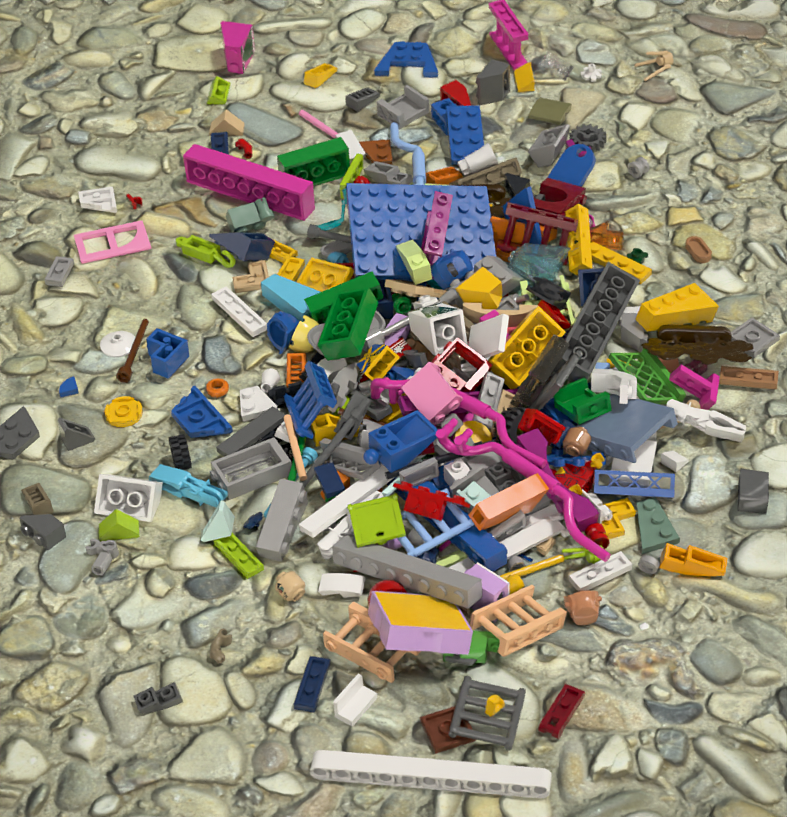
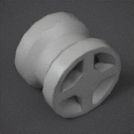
(638, 167)

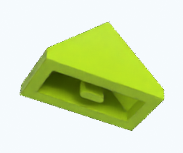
(118, 526)

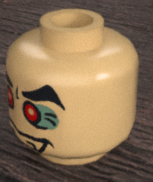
(290, 586)

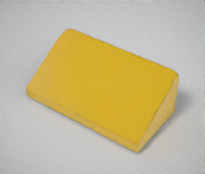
(524, 78)

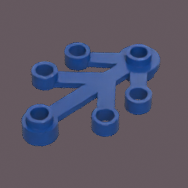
(557, 458)

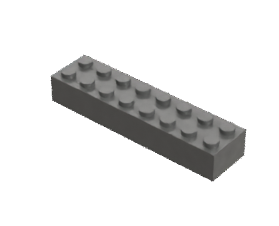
(598, 319)

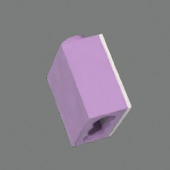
(493, 586)

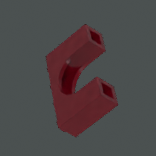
(559, 197)

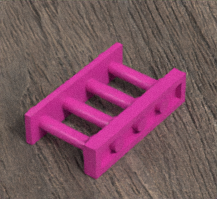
(508, 33)

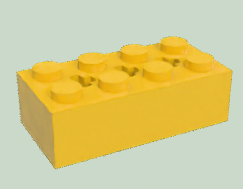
(524, 359)

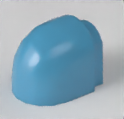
(337, 257)

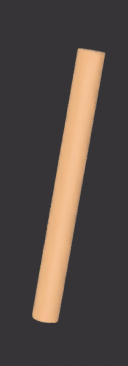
(295, 447)

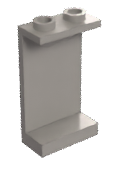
(499, 531)

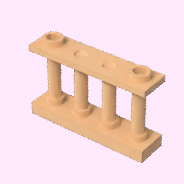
(359, 616)
(520, 635)

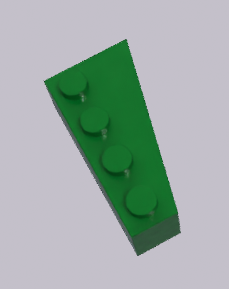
(320, 303)

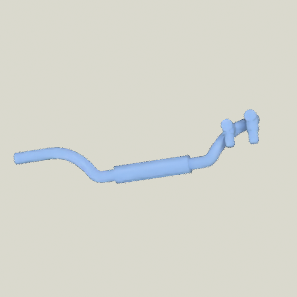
(418, 156)

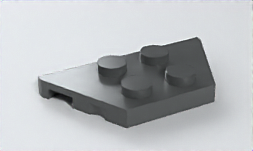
(17, 434)

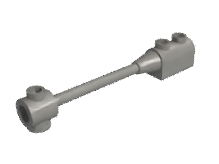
(376, 336)

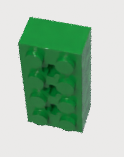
(317, 162)
(348, 324)

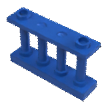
(310, 399)

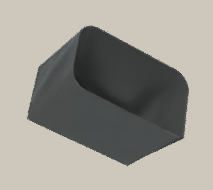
(753, 491)

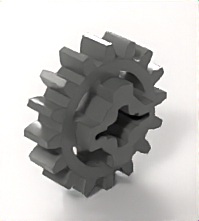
(589, 136)

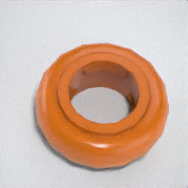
(212, 384)

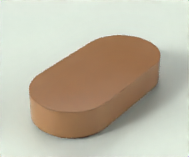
(698, 249)

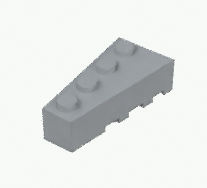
(282, 520)

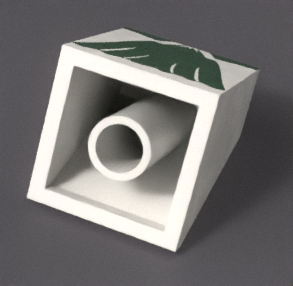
(437, 326)

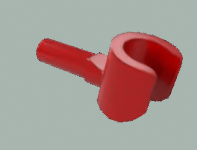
(136, 200)

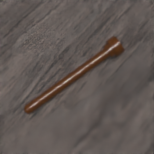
(125, 373)

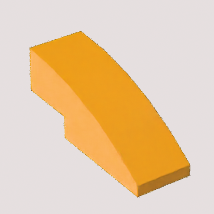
(692, 561)

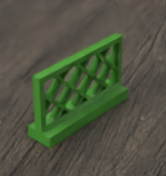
(653, 371)

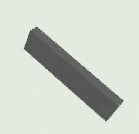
(251, 432)

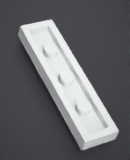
(239, 311)

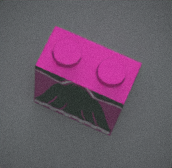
(237, 45)

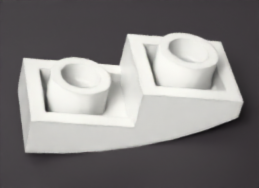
(340, 583)

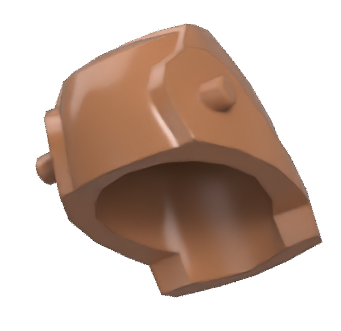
(583, 606)

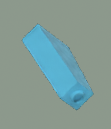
(287, 295)

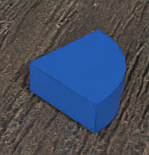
(68, 387)

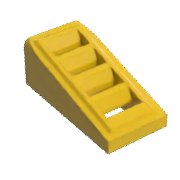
(318, 75)

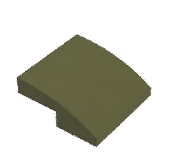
(549, 111)

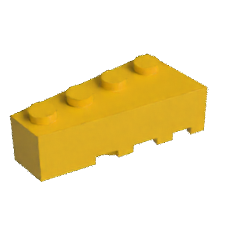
(677, 307)

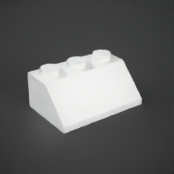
(130, 495)

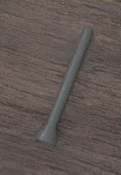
(315, 232)

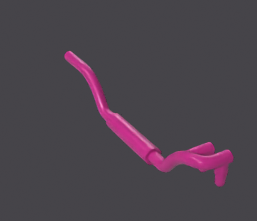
(468, 403)

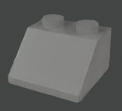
(549, 145)
(496, 266)

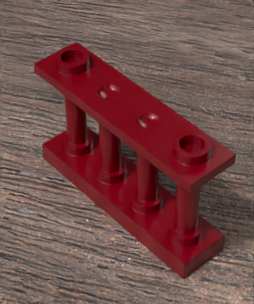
(533, 216)

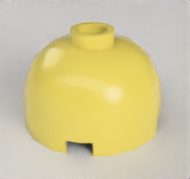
(300, 338)

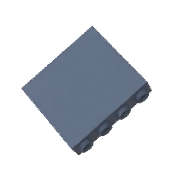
(627, 427)

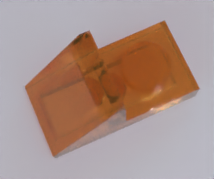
(608, 238)

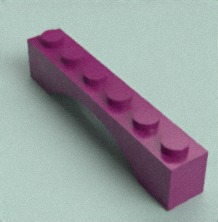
(583, 509)

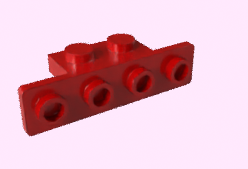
(428, 504)

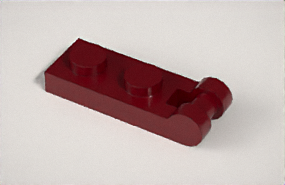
(561, 710)

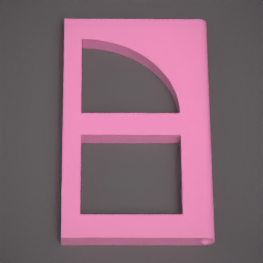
(138, 244)

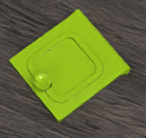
(376, 517)

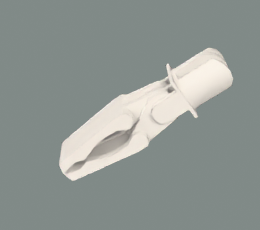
(708, 421)
(342, 529)

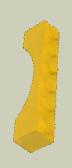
(324, 424)

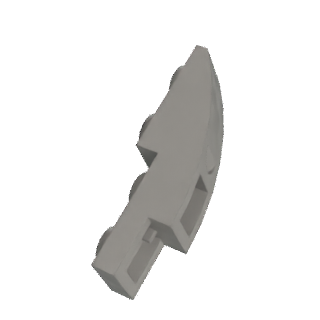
(344, 383)

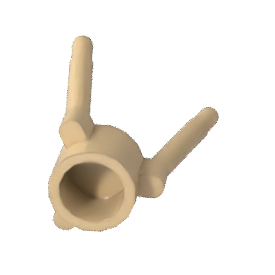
(664, 59)

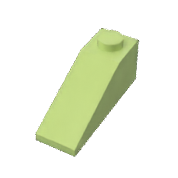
(415, 261)

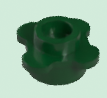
(637, 255)

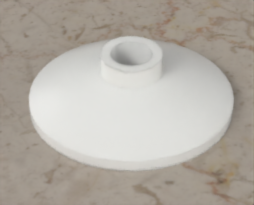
(117, 344)

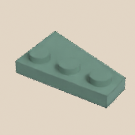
(654, 526)

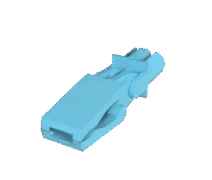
(184, 485)

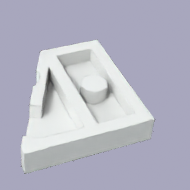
(98, 199)
(254, 403)

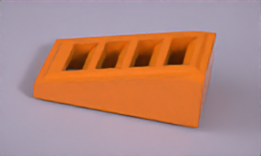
(442, 176)
(295, 358)

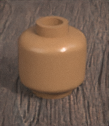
(576, 441)

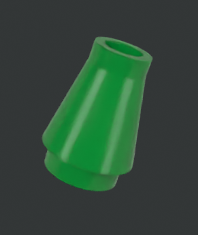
(401, 303)

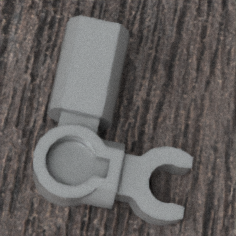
(107, 551)

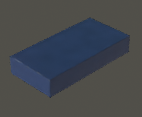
(329, 480)

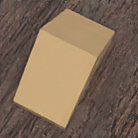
(227, 123)

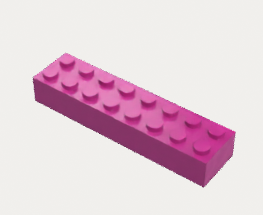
(249, 181)

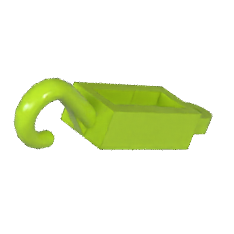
(204, 250)

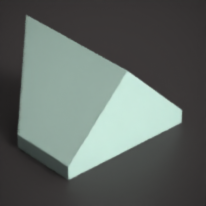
(219, 524)

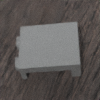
(404, 108)

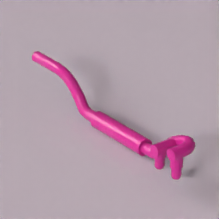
(525, 468)

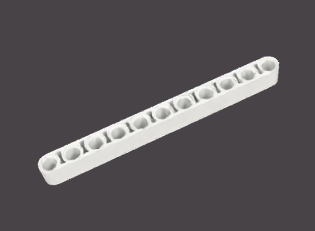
(431, 774)

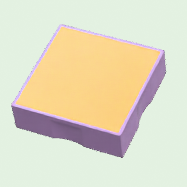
(419, 623)

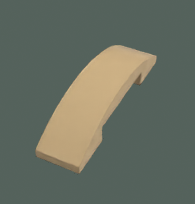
(474, 311)

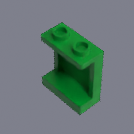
(580, 402)

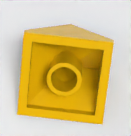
(481, 288)

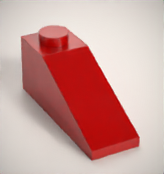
(456, 93)

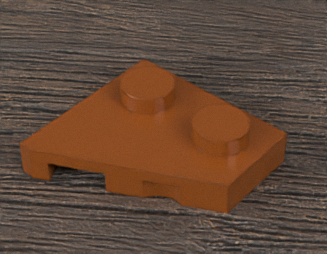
(378, 150)

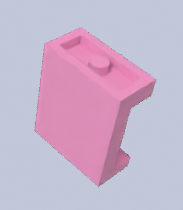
(432, 393)

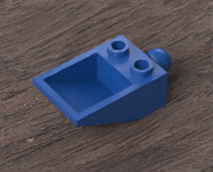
(400, 441)

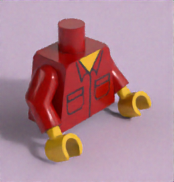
(579, 477)

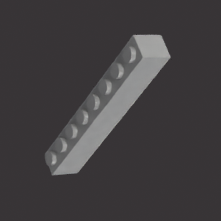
(408, 571)

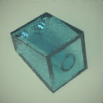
(538, 260)

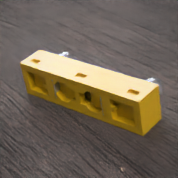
(579, 241)

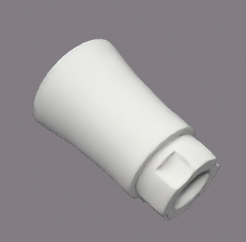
(478, 160)

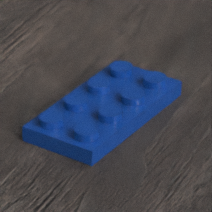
(464, 131)

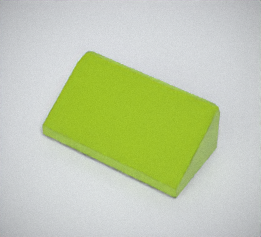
(218, 91)

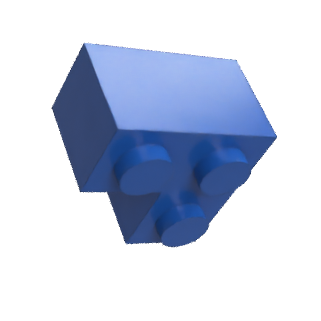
(166, 352)

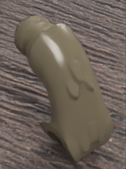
(221, 639)

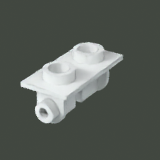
(604, 512)

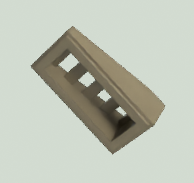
(38, 502)

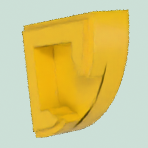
(494, 704)

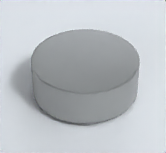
(648, 564)

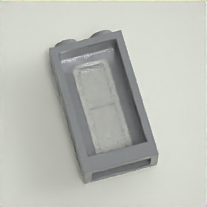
(251, 468)

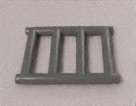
(556, 382)
(511, 725)

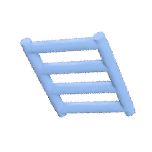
(429, 541)

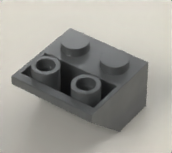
(493, 82)

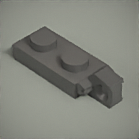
(378, 409)

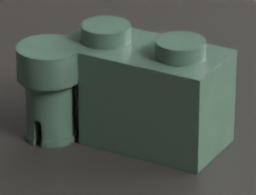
(249, 216)

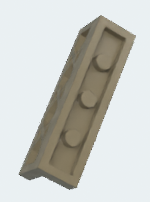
(493, 174)

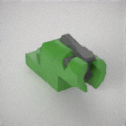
(480, 644)

